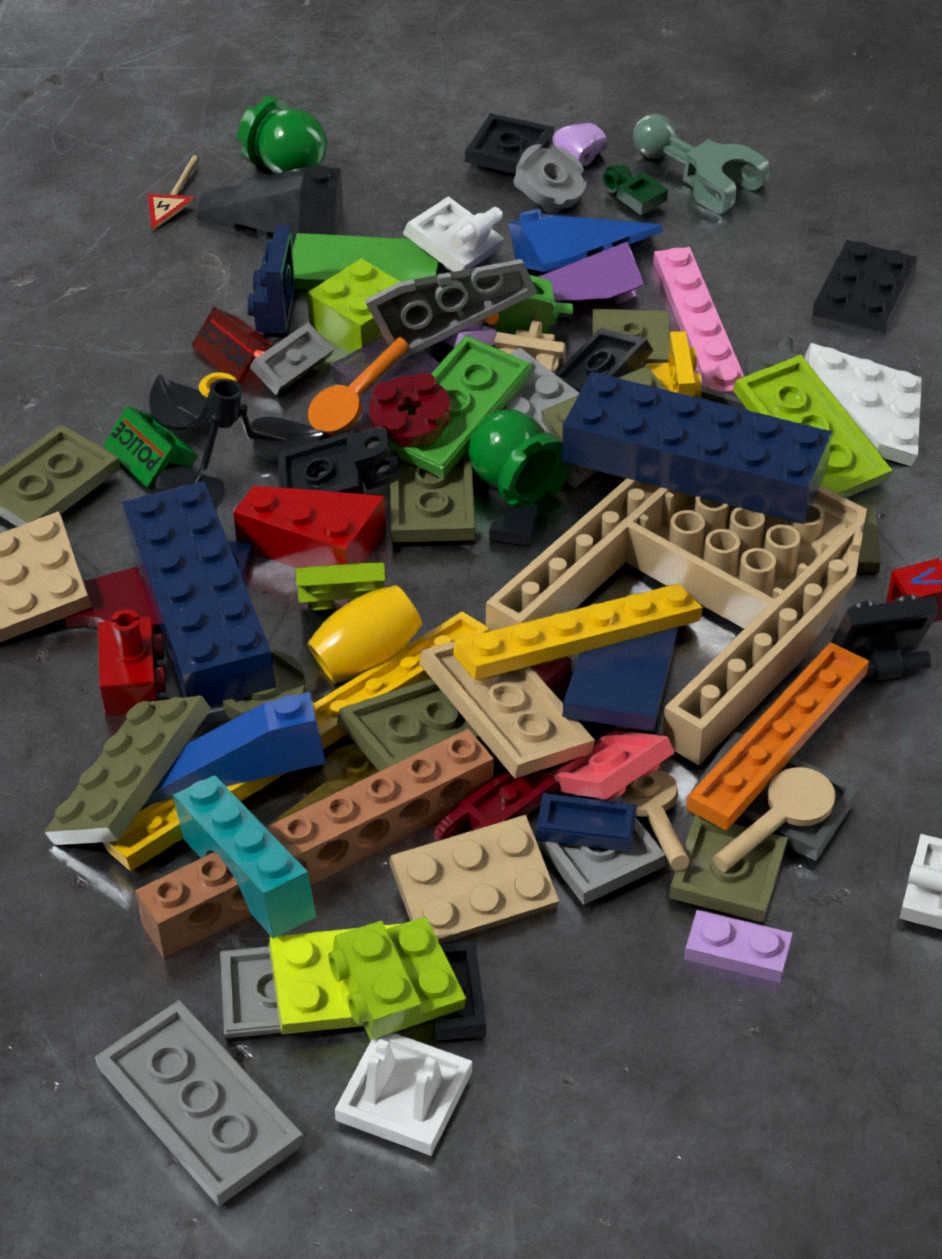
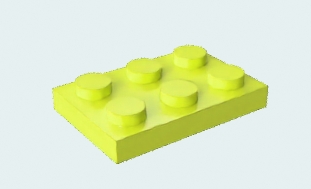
(304, 984)

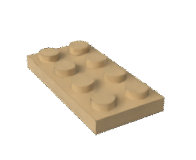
(510, 713)

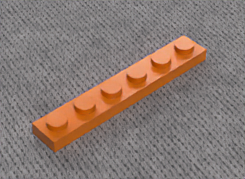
(776, 736)

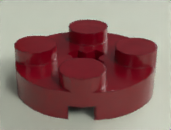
(405, 392)

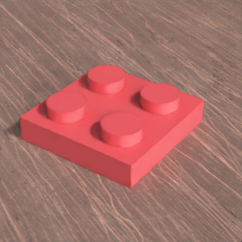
(613, 764)

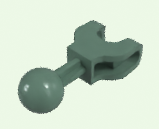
(708, 167)

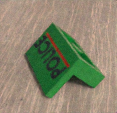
(146, 446)

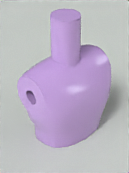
(581, 140)

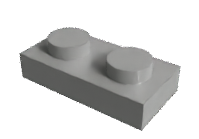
(291, 358)

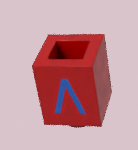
(920, 580)

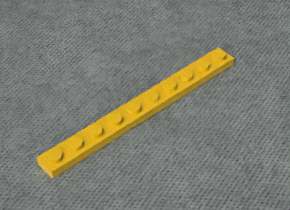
(158, 824)

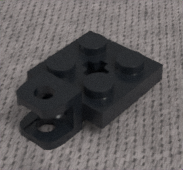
(344, 459)

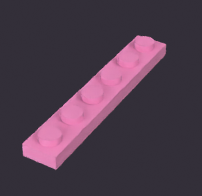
(698, 317)

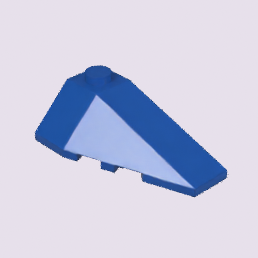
(560, 240)
(255, 745)

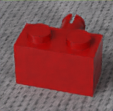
(129, 662)

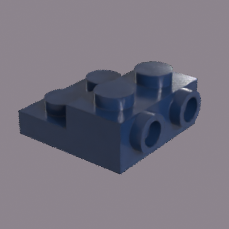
(274, 284)

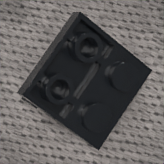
(884, 631)

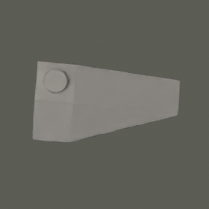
(444, 304)

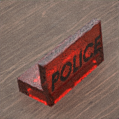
(230, 343)

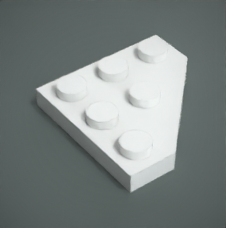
(876, 398)

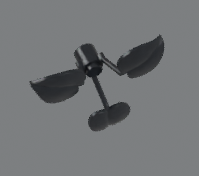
(182, 406)

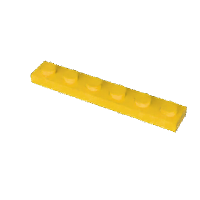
(576, 631)

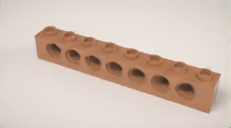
(321, 838)

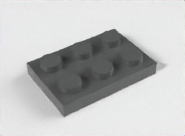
(802, 839)

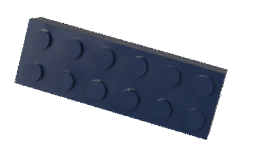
(696, 447)
(199, 595)

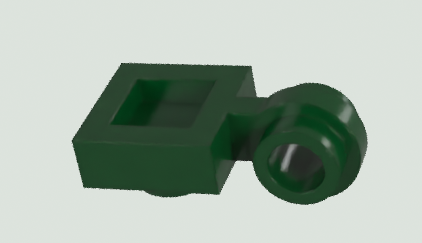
(637, 192)

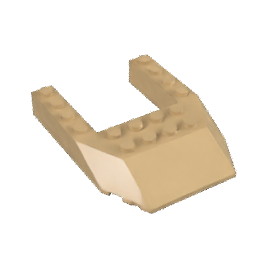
(742, 564)

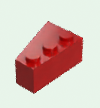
(310, 525)

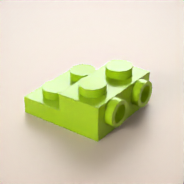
(337, 582)
(395, 976)

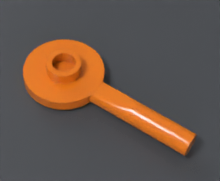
(339, 406)

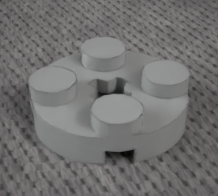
(551, 194)

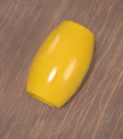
(365, 633)

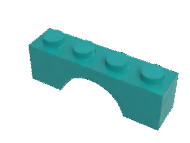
(266, 873)

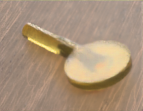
(342, 769)

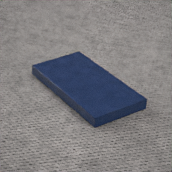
(622, 682)

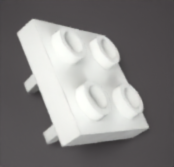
(404, 1092)

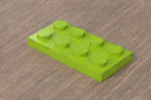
(798, 395)

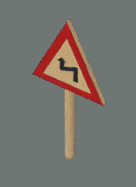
(163, 206)

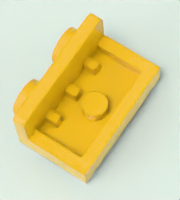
(678, 372)

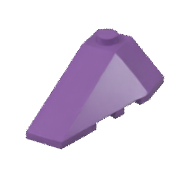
(598, 278)

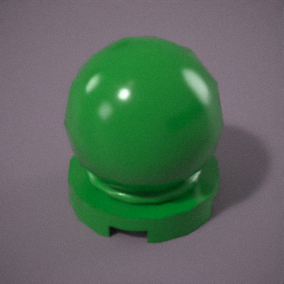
(281, 136)
(517, 457)

